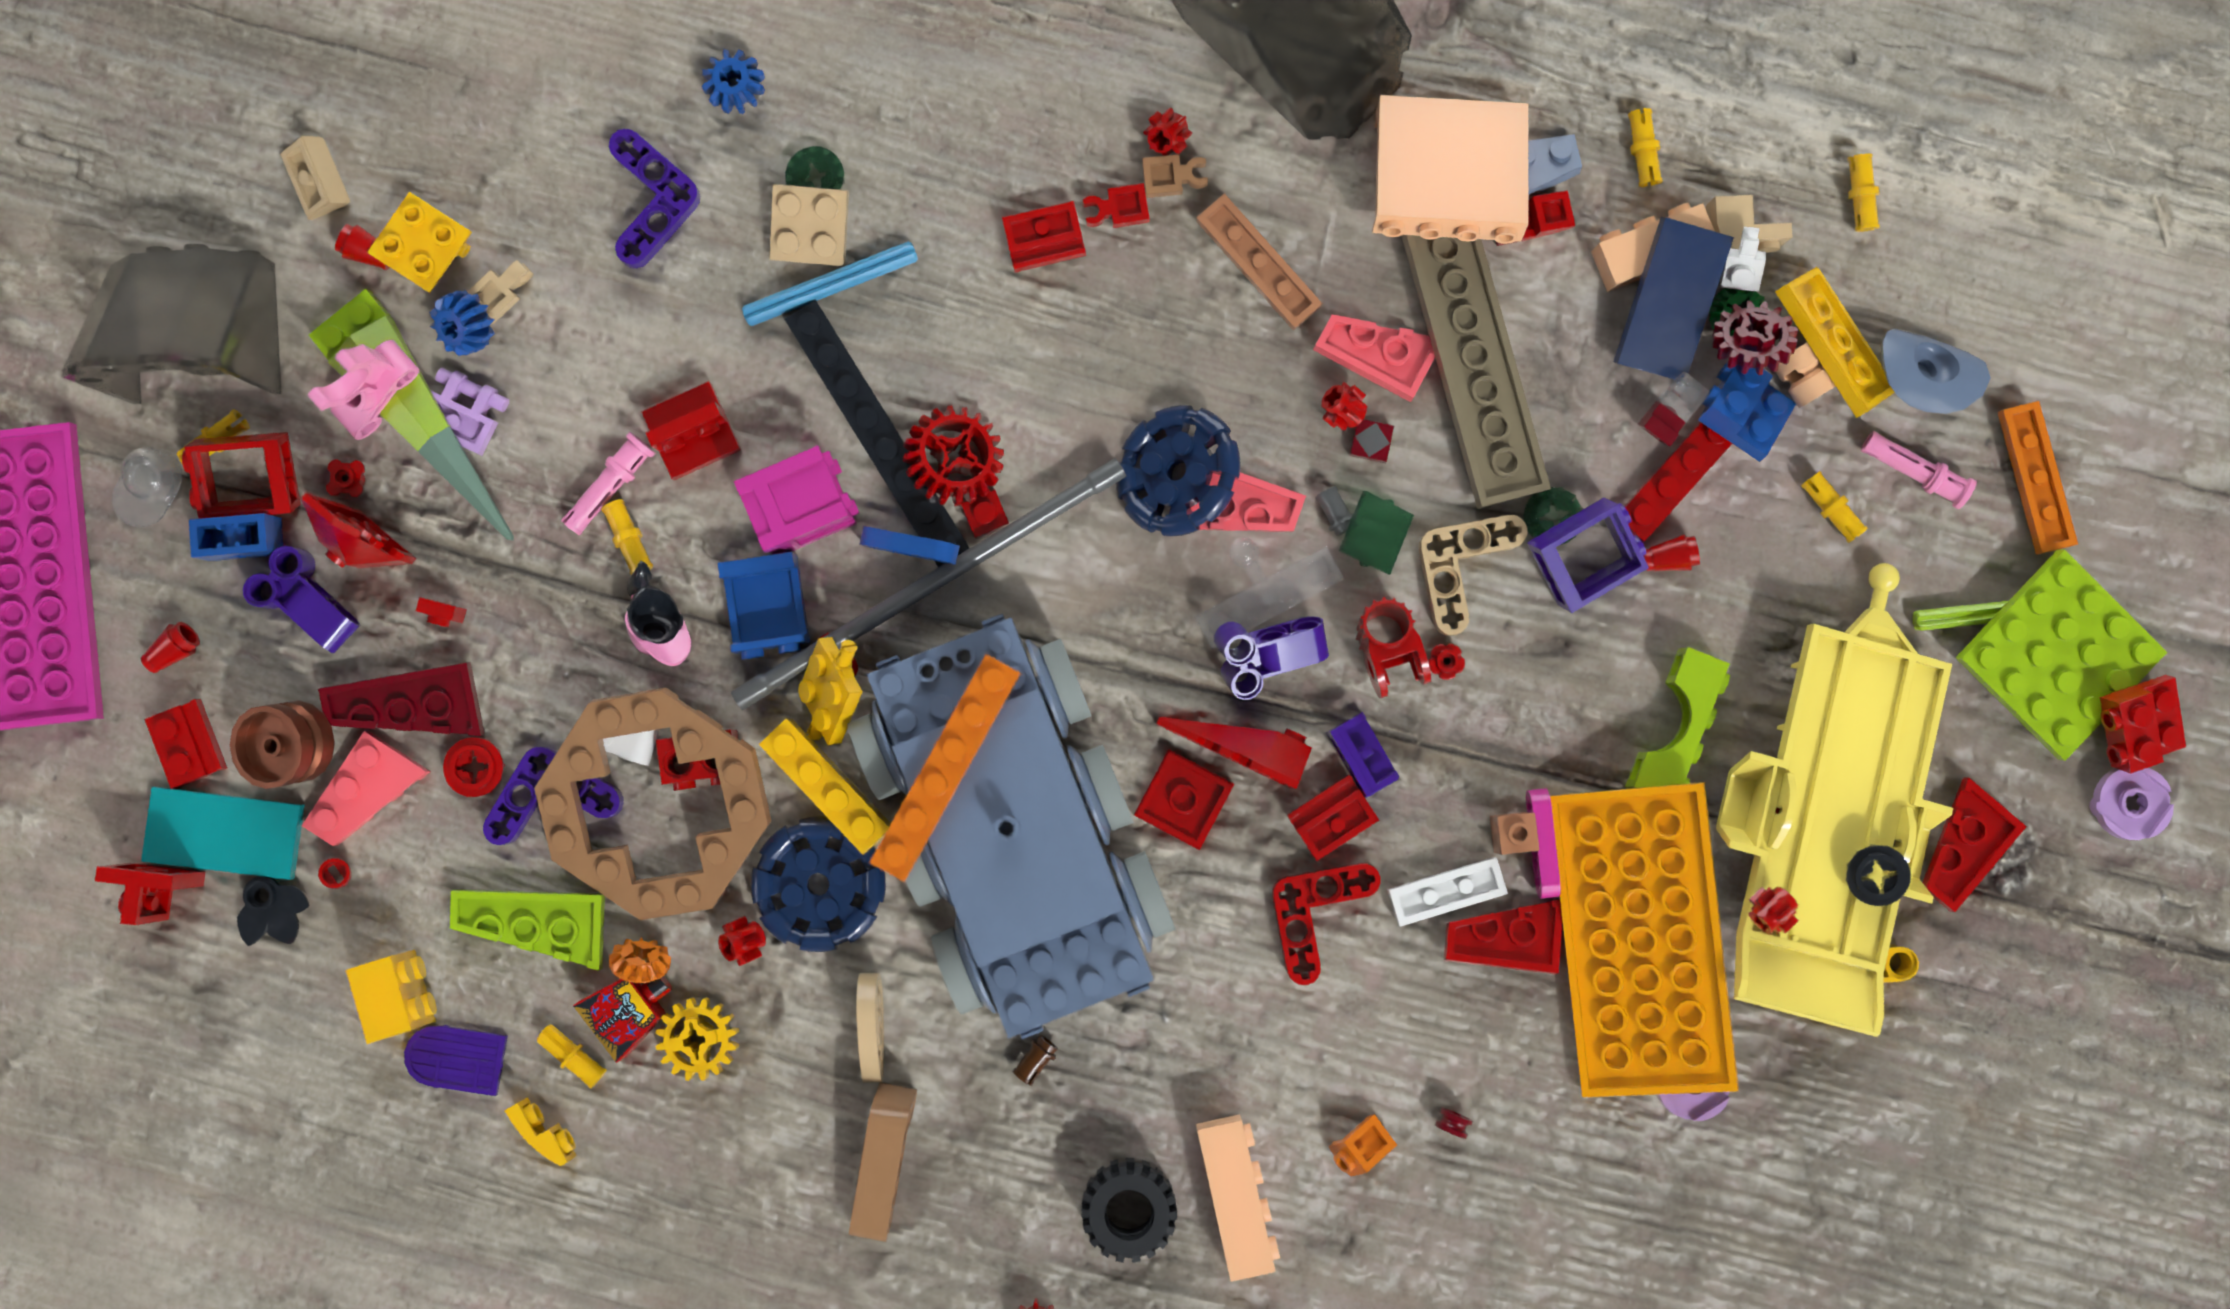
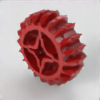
(942, 446)

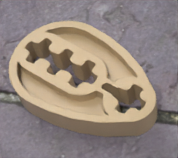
(870, 1026)

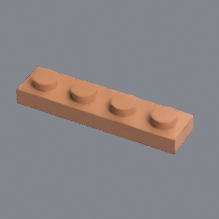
(1259, 262)

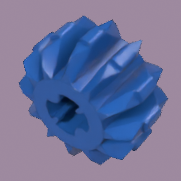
(719, 81)
(462, 322)

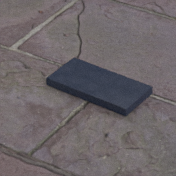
(1673, 298)

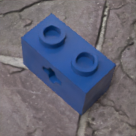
(235, 537)

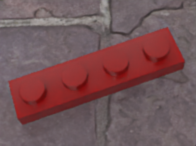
(1674, 479)

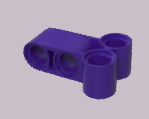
(302, 599)
(1269, 652)

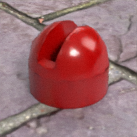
(328, 879)

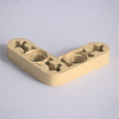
(1449, 563)

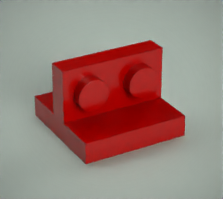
(690, 431)
(147, 889)

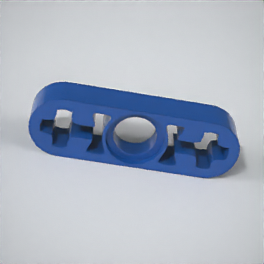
(909, 545)

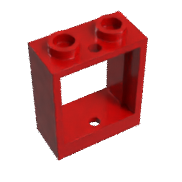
(279, 468)

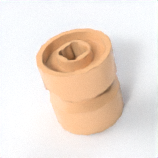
(1805, 375)

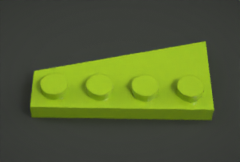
(543, 922)

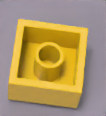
(391, 995)

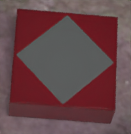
(1372, 441)

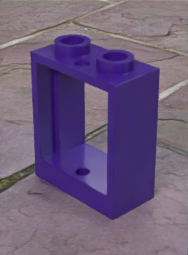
(1631, 548)

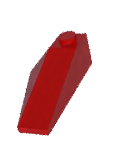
(352, 536)

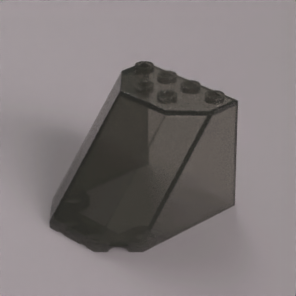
(1309, 57)
(179, 306)

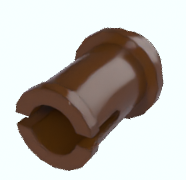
(1035, 1060)

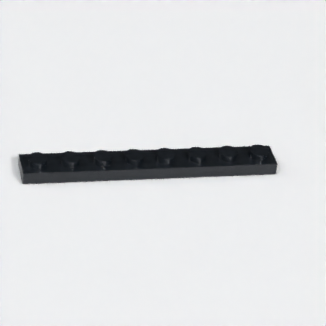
(870, 424)

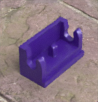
(1363, 755)

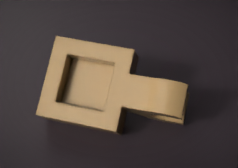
(498, 290)

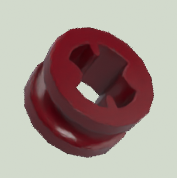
(1454, 1123)

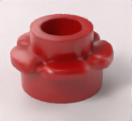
(1437, 665)

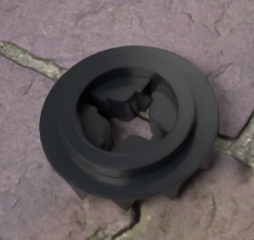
(1892, 886)

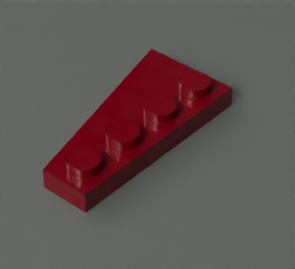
(422, 700)

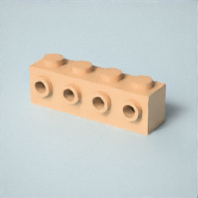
(1236, 1198)

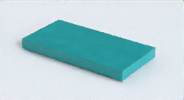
(222, 833)

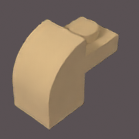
(1733, 213)

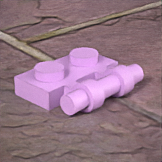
(469, 425)

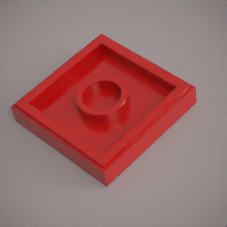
(1183, 799)

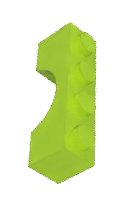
(1696, 683)

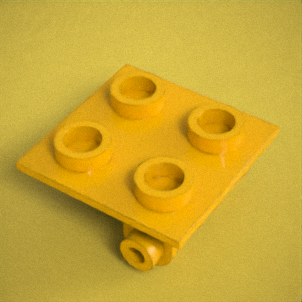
(420, 242)

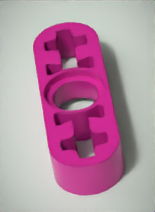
(1544, 861)

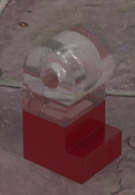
(1674, 408)

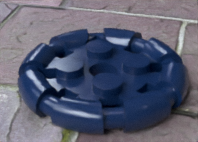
(1161, 458)
(801, 900)

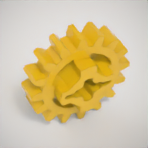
(701, 1053)

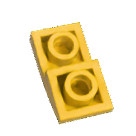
(553, 1143)

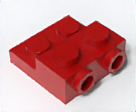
(2142, 724)

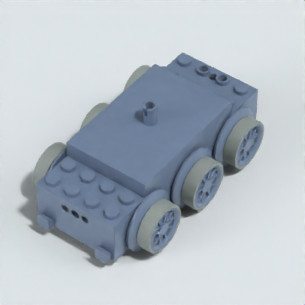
(1017, 845)

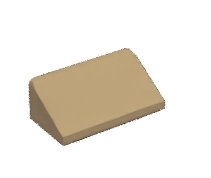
(314, 176)

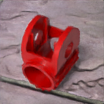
(1383, 656)

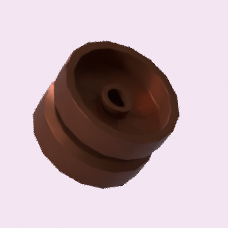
(282, 744)

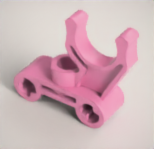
(366, 387)

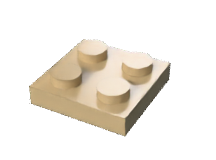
(809, 224)

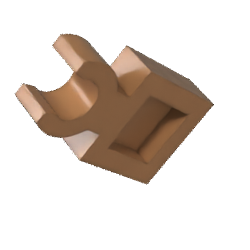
(1165, 175)

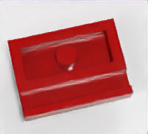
(1044, 236)
(185, 743)
(1332, 817)

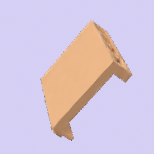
(1451, 168)

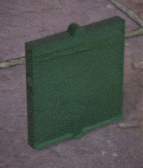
(1376, 532)

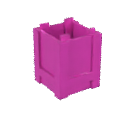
(796, 501)

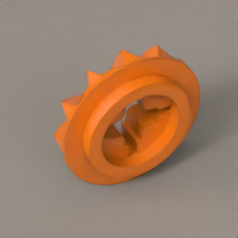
(637, 970)

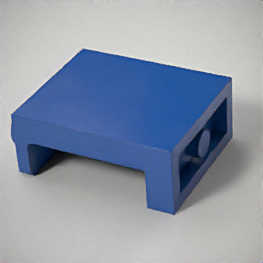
(765, 604)

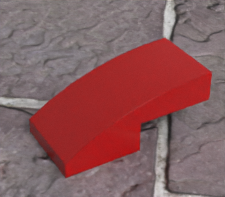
(1548, 215)

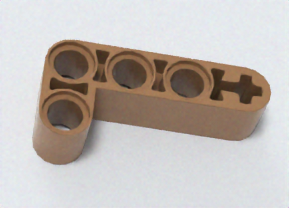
(882, 1161)

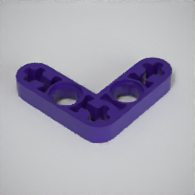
(663, 202)
(527, 776)

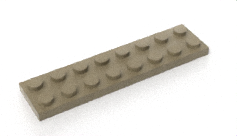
(1477, 368)

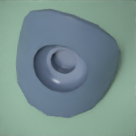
(1932, 372)

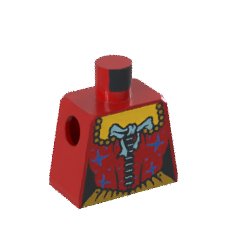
(624, 1014)

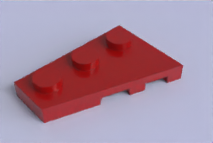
(1969, 845)
(1509, 939)

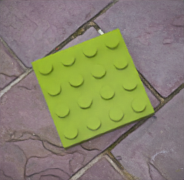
(2059, 652)

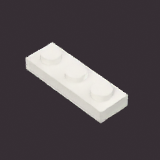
(1447, 891)

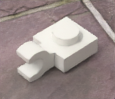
(1744, 265)

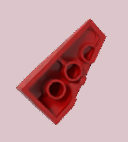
(1262, 751)

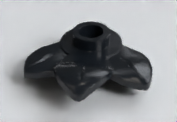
(275, 916)

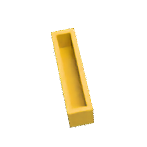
(826, 785)

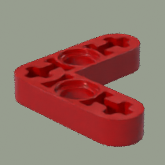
(1310, 898)

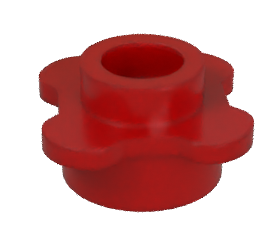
(356, 479)

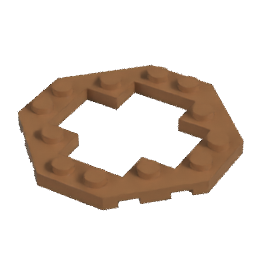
(694, 739)

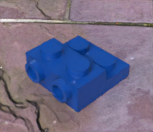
(1746, 410)

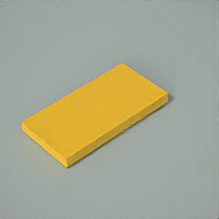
(1836, 341)

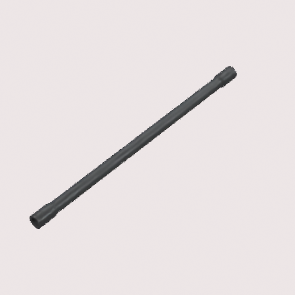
(1092, 484)

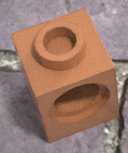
(1514, 833)

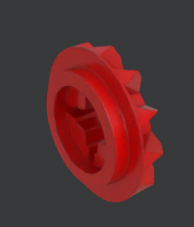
(462, 754)

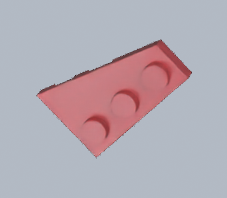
(1380, 354)
(1257, 507)
(361, 788)

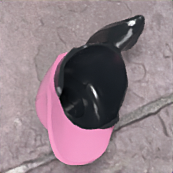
(655, 620)

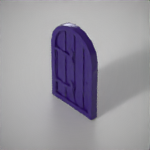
(456, 1059)

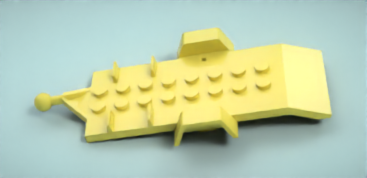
(1843, 780)

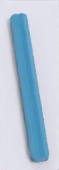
(829, 283)

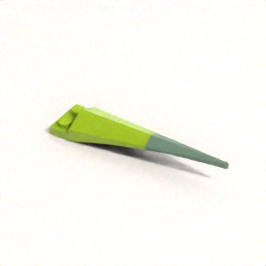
(412, 408)

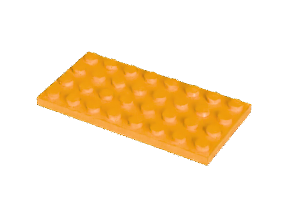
(1644, 941)

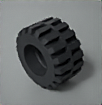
(1129, 1242)

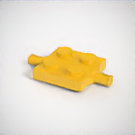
(830, 690)

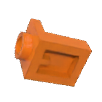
(1362, 1147)

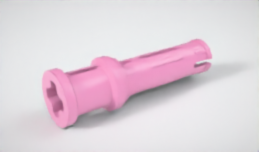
(618, 470)
(1932, 476)

